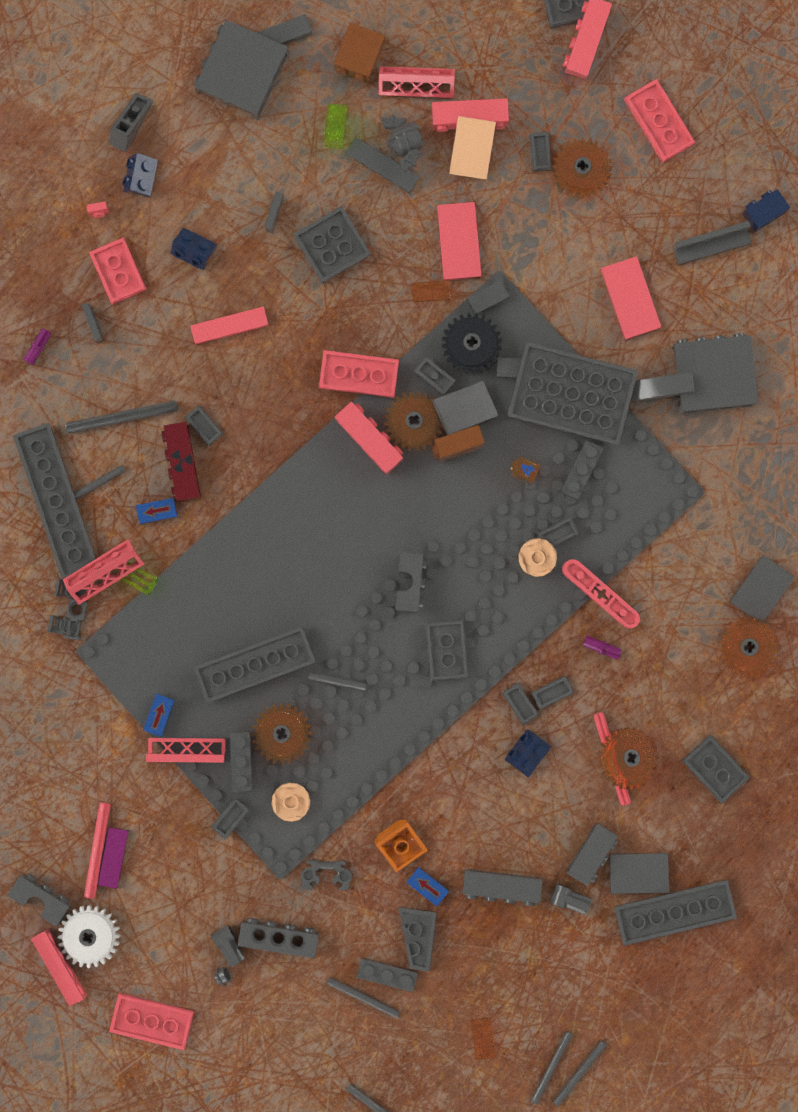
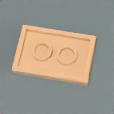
(472, 147)

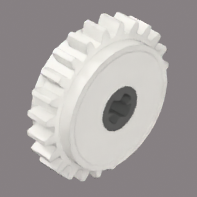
(87, 950)

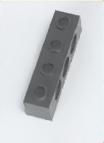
(287, 946)

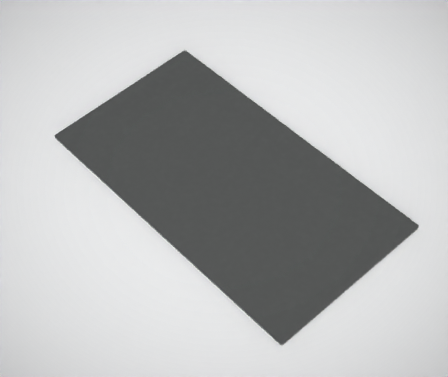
(324, 555)

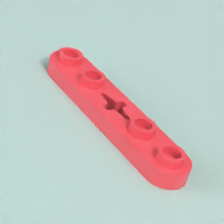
(586, 581)

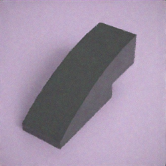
(663, 387)

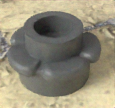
(222, 976)

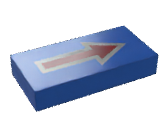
(156, 511)
(159, 715)
(427, 886)

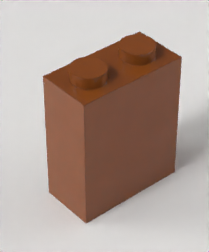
(359, 53)
(458, 443)

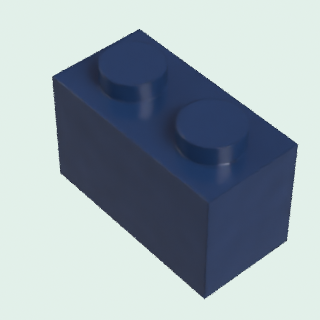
(765, 210)

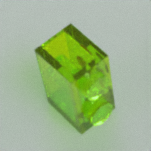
(335, 126)

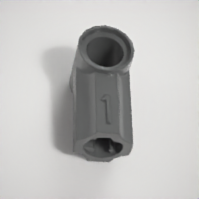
(567, 898)
(226, 942)

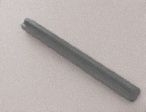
(122, 416)

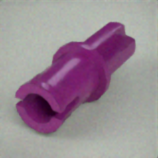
(37, 346)
(602, 647)

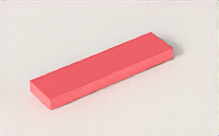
(229, 325)

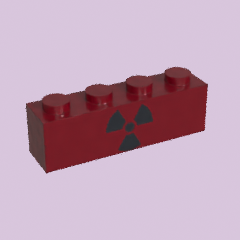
(182, 462)

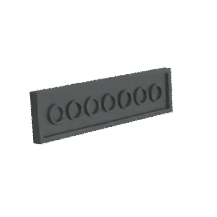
(55, 499)

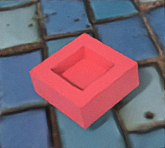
(98, 210)

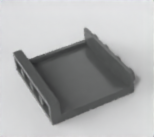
(241, 68)
(720, 371)

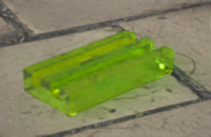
(150, 585)

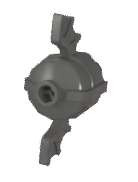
(404, 140)

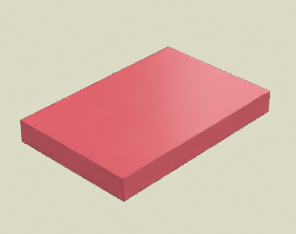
(117, 271)

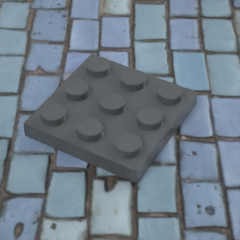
(332, 244)

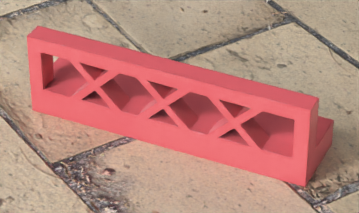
(419, 75)
(100, 569)
(175, 757)
(59, 967)

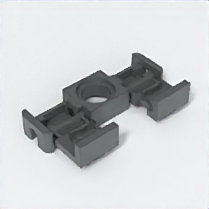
(72, 625)

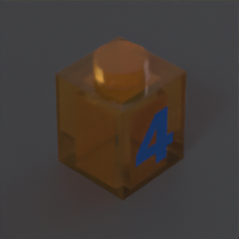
(524, 470)

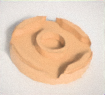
(537, 557)
(290, 802)

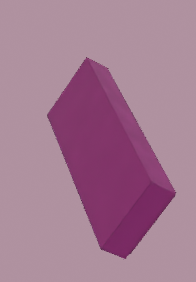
(113, 857)

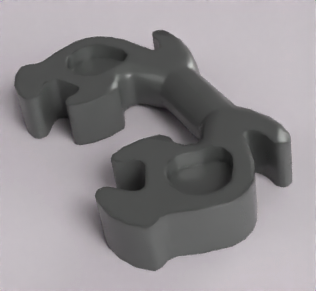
(309, 874)

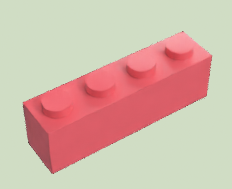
(587, 38)
(446, 113)
(366, 435)

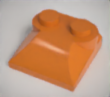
(400, 844)

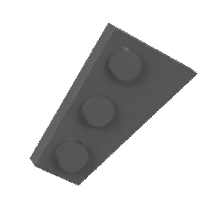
(419, 936)

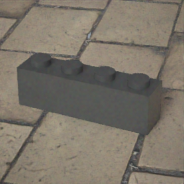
(502, 886)

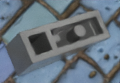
(129, 122)

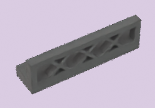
(712, 243)

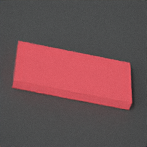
(659, 120)
(459, 241)
(630, 298)
(358, 374)
(151, 1021)

